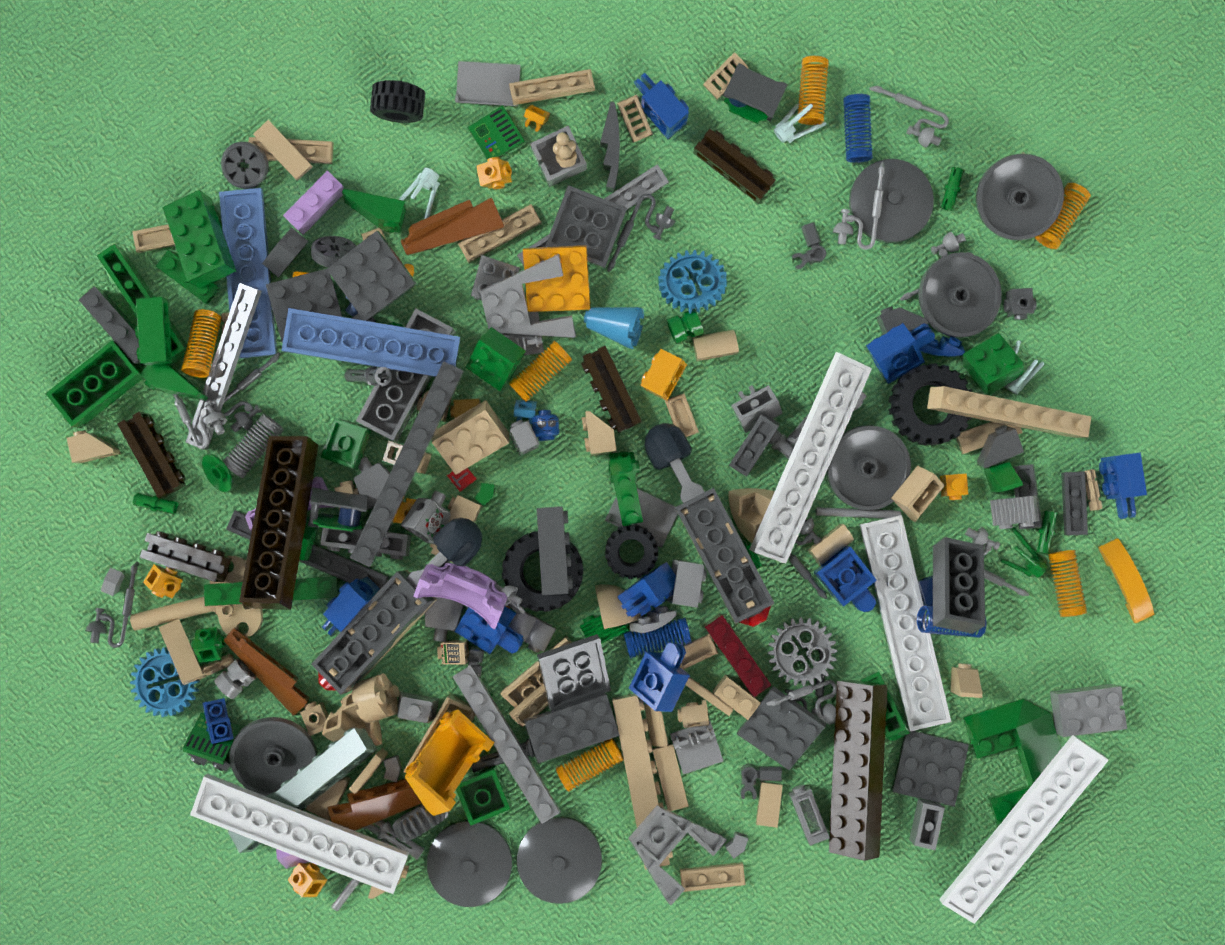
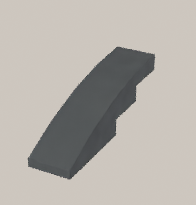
(611, 141)

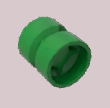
(685, 326)

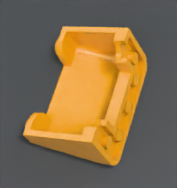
(446, 761)

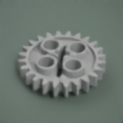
(819, 641)

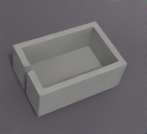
(1088, 710)

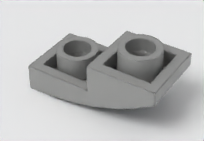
(654, 620)

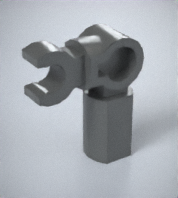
(816, 253)
(475, 658)
(764, 773)

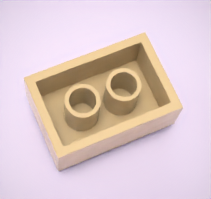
(470, 437)

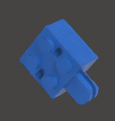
(662, 106)
(899, 350)
(1123, 481)
(847, 581)
(648, 591)
(348, 604)
(478, 631)
(661, 678)

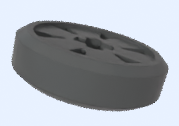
(253, 156)
(330, 249)

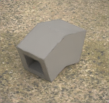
(112, 582)
(393, 768)
(737, 844)

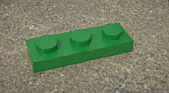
(172, 266)

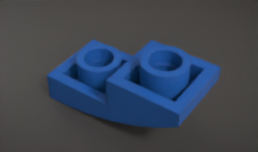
(944, 347)
(217, 721)

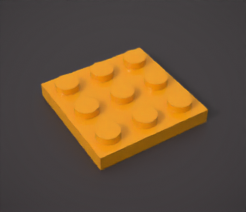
(562, 292)

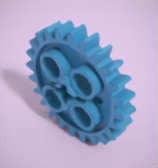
(675, 289)
(169, 699)

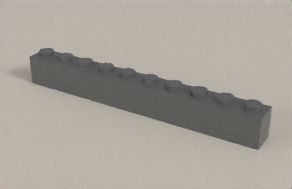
(407, 464)

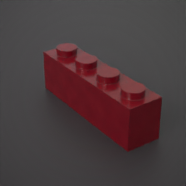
(737, 655)

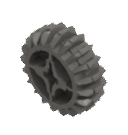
(416, 823)

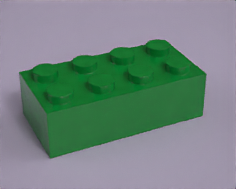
(199, 239)
(95, 385)

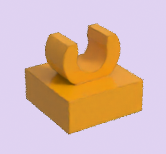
(537, 115)

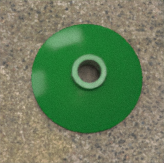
(217, 473)

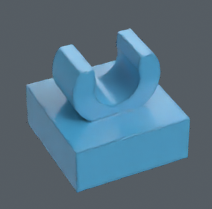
(525, 409)

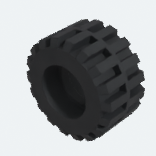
(397, 101)
(624, 568)

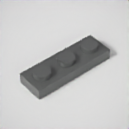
(754, 444)
(1029, 488)
(1074, 503)

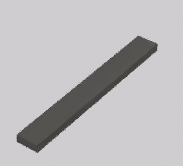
(320, 558)

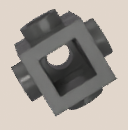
(1019, 303)

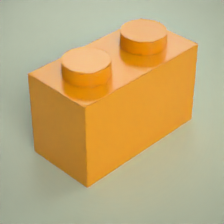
(663, 374)

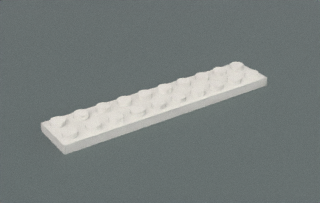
(810, 458)
(899, 604)
(1023, 829)
(299, 833)

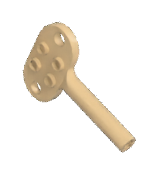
(228, 615)

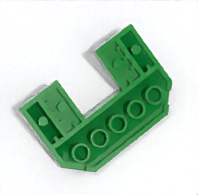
(1011, 726)

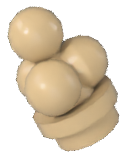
(565, 150)

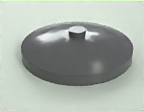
(1019, 196)
(905, 200)
(960, 295)
(868, 467)
(270, 753)
(559, 860)
(469, 863)

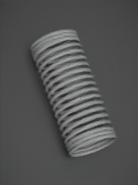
(232, 461)

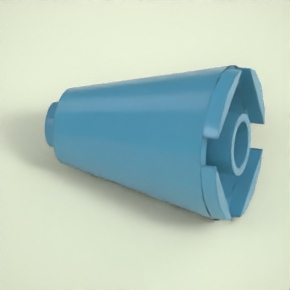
(616, 323)

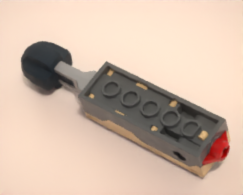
(711, 531)
(390, 613)

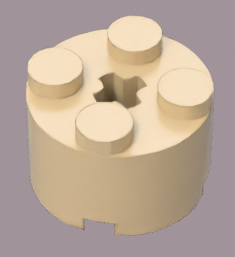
(375, 698)

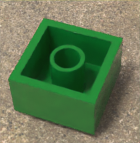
(495, 359)
(993, 364)
(483, 795)

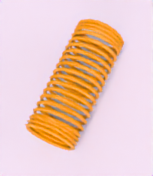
(812, 117)
(1053, 240)
(190, 367)
(531, 371)
(1061, 556)
(614, 752)

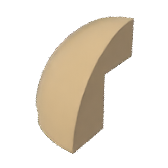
(749, 508)
(610, 606)
(347, 718)

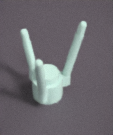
(785, 129)
(426, 179)
(1018, 384)

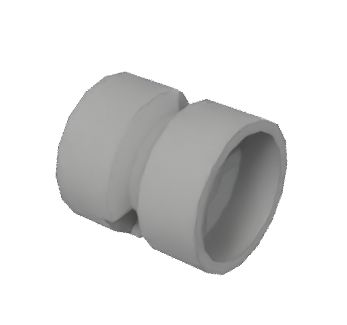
(232, 682)

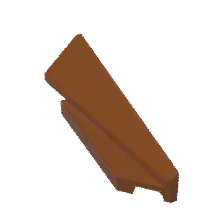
(452, 225)
(269, 671)
(373, 805)

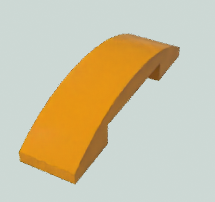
(1128, 579)

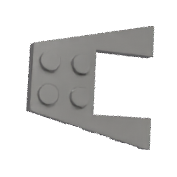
(507, 306)
(659, 836)

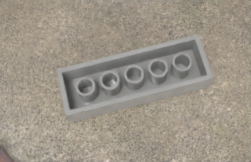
(392, 405)

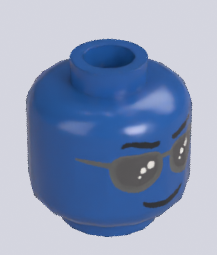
(545, 425)

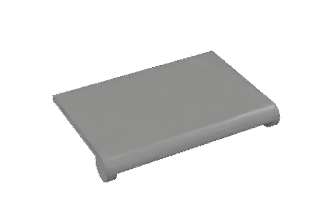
(486, 83)
(656, 514)

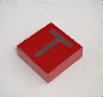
(462, 479)

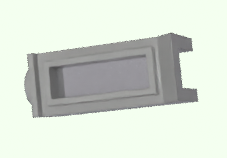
(808, 814)

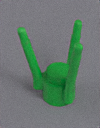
(1034, 564)

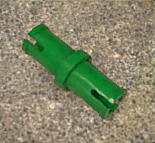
(952, 189)
(155, 504)
(1049, 518)

